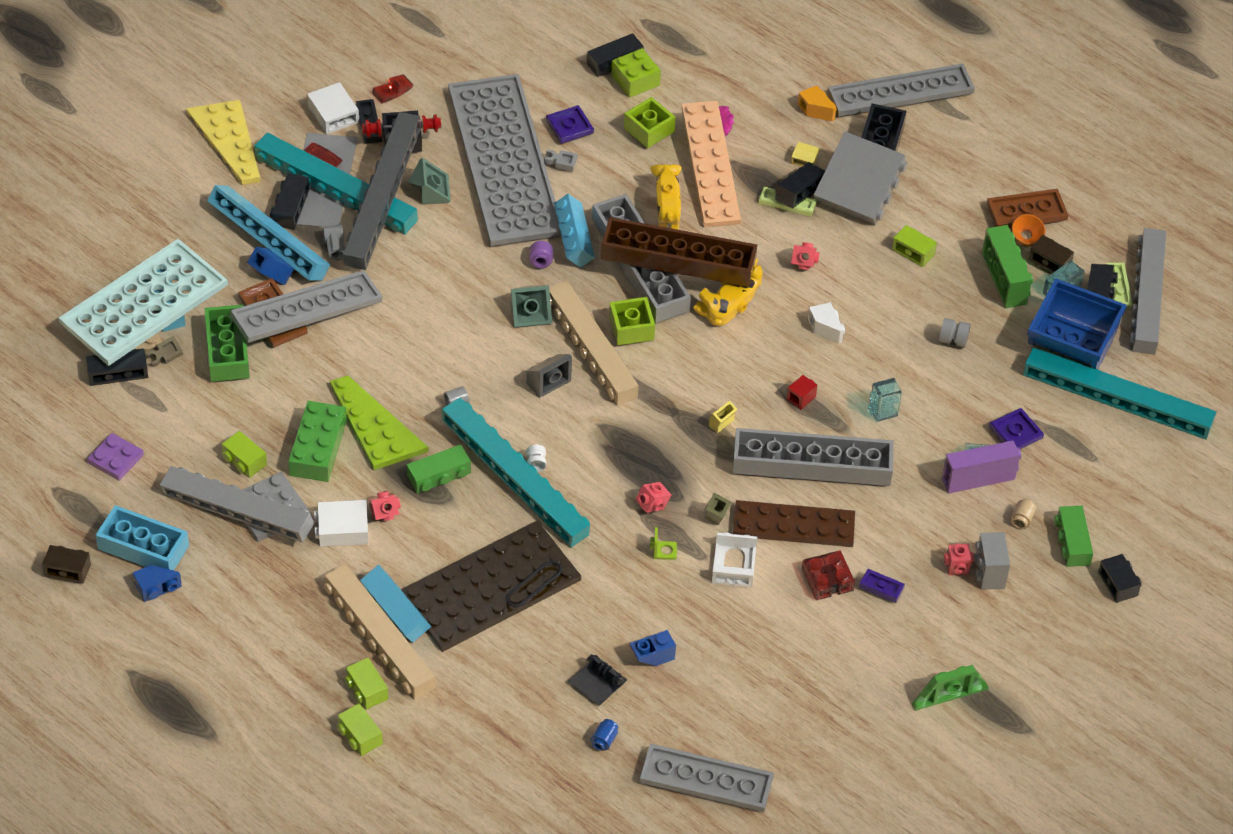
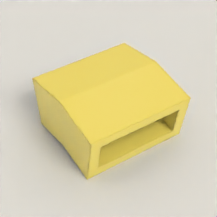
(805, 153)
(727, 411)

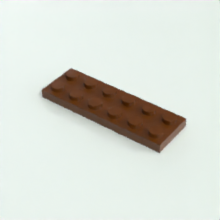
(795, 523)

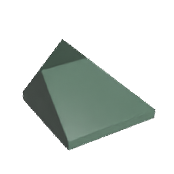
(431, 182)
(531, 305)

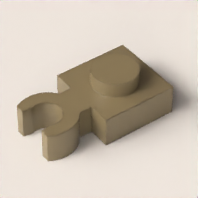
(166, 350)

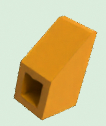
(816, 104)

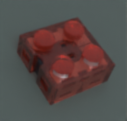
(828, 575)

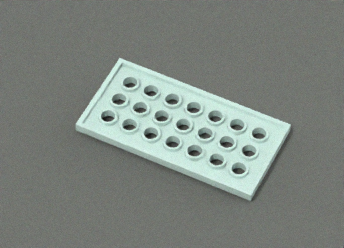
(133, 280)

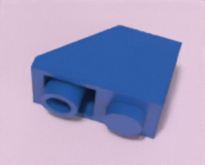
(270, 265)
(156, 581)
(655, 648)

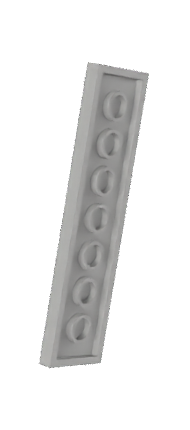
(901, 89)
(305, 306)

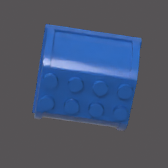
(1076, 323)

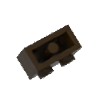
(1050, 254)
(66, 564)

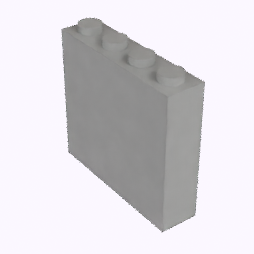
(860, 178)

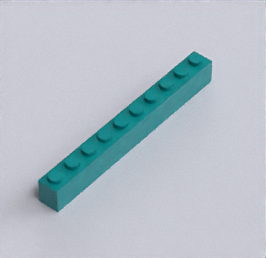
(329, 179)
(1119, 393)
(516, 472)

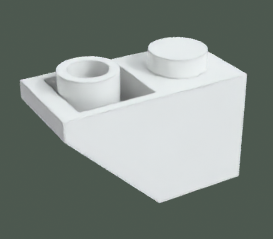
(826, 322)

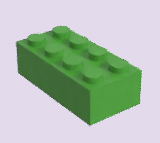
(1007, 266)
(225, 345)
(317, 441)

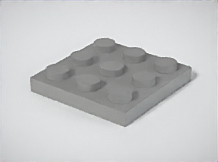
(279, 490)

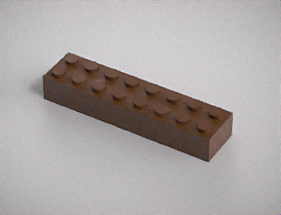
(679, 251)

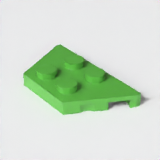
(950, 686)

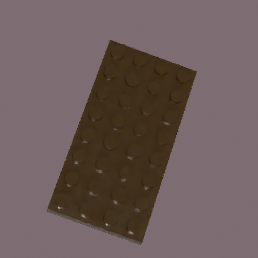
(473, 590)

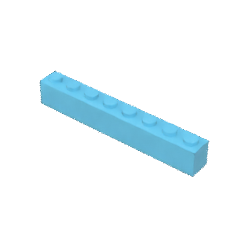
(268, 232)

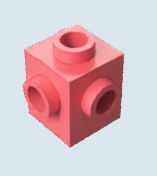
(797, 256)
(653, 497)
(377, 506)
(958, 559)

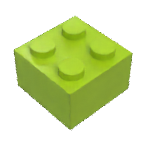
(636, 72)
(649, 122)
(632, 321)

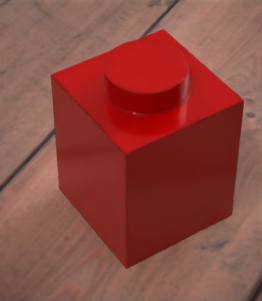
(802, 392)

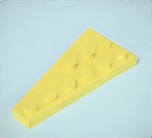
(228, 134)

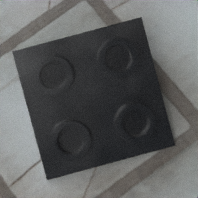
(597, 680)

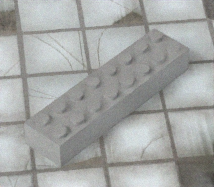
(663, 289)
(813, 457)

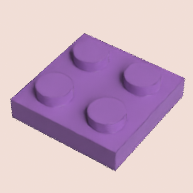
(115, 456)

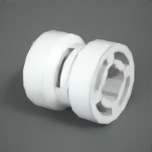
(536, 457)

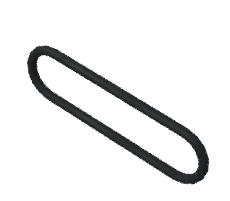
(540, 588)

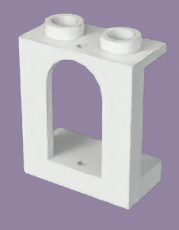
(733, 575)

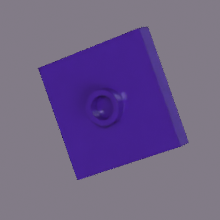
(569, 124)
(1016, 427)

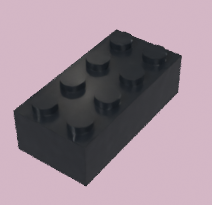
(884, 126)

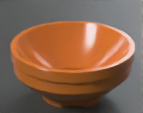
(1028, 223)

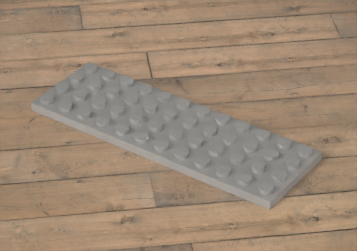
(505, 159)

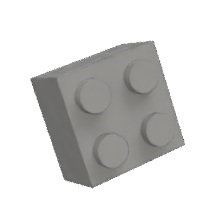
(992, 560)

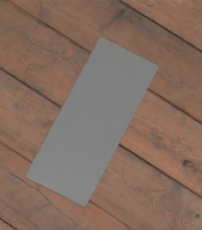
(319, 207)

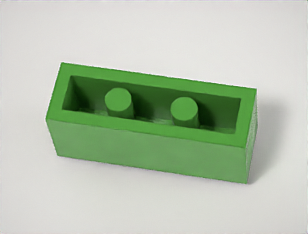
(439, 468)
(1074, 536)

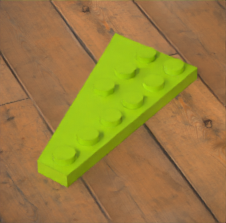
(377, 430)

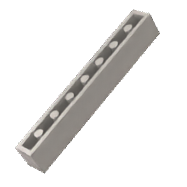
(1148, 291)
(237, 503)

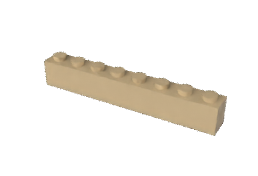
(592, 343)
(380, 632)

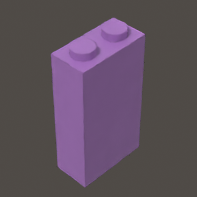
(981, 466)

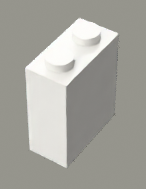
(333, 108)
(341, 523)

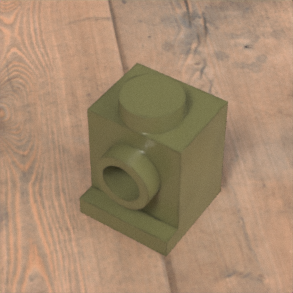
(716, 508)

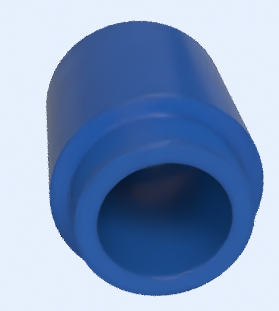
(604, 735)

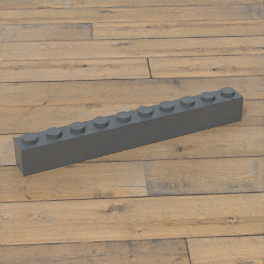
(382, 191)

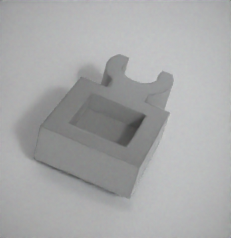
(563, 160)

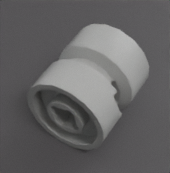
(954, 332)

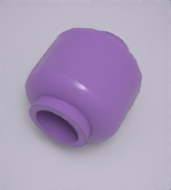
(541, 254)

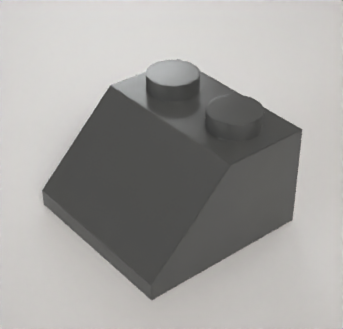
(550, 374)

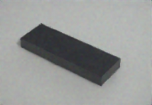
(367, 111)

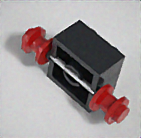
(386, 127)

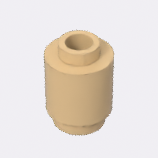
(1023, 514)

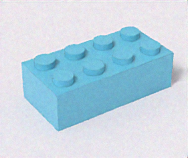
(141, 539)

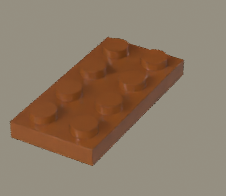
(1043, 204)
(264, 291)

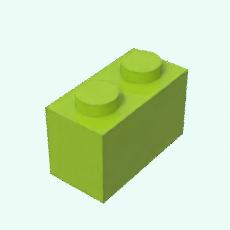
(914, 245)
(244, 454)
(366, 683)
(359, 729)

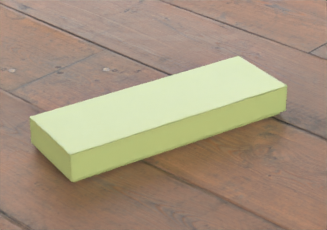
(768, 198)
(1122, 287)

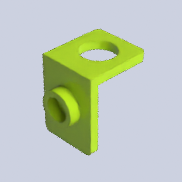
(658, 545)

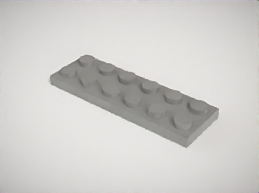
(706, 777)

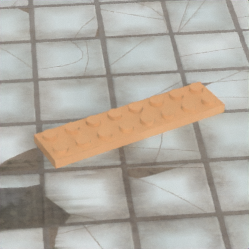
(711, 164)

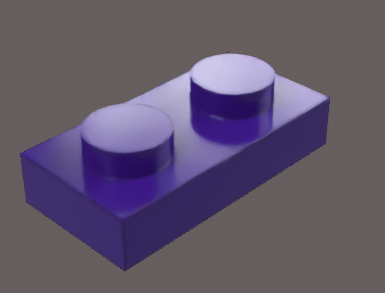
(881, 585)

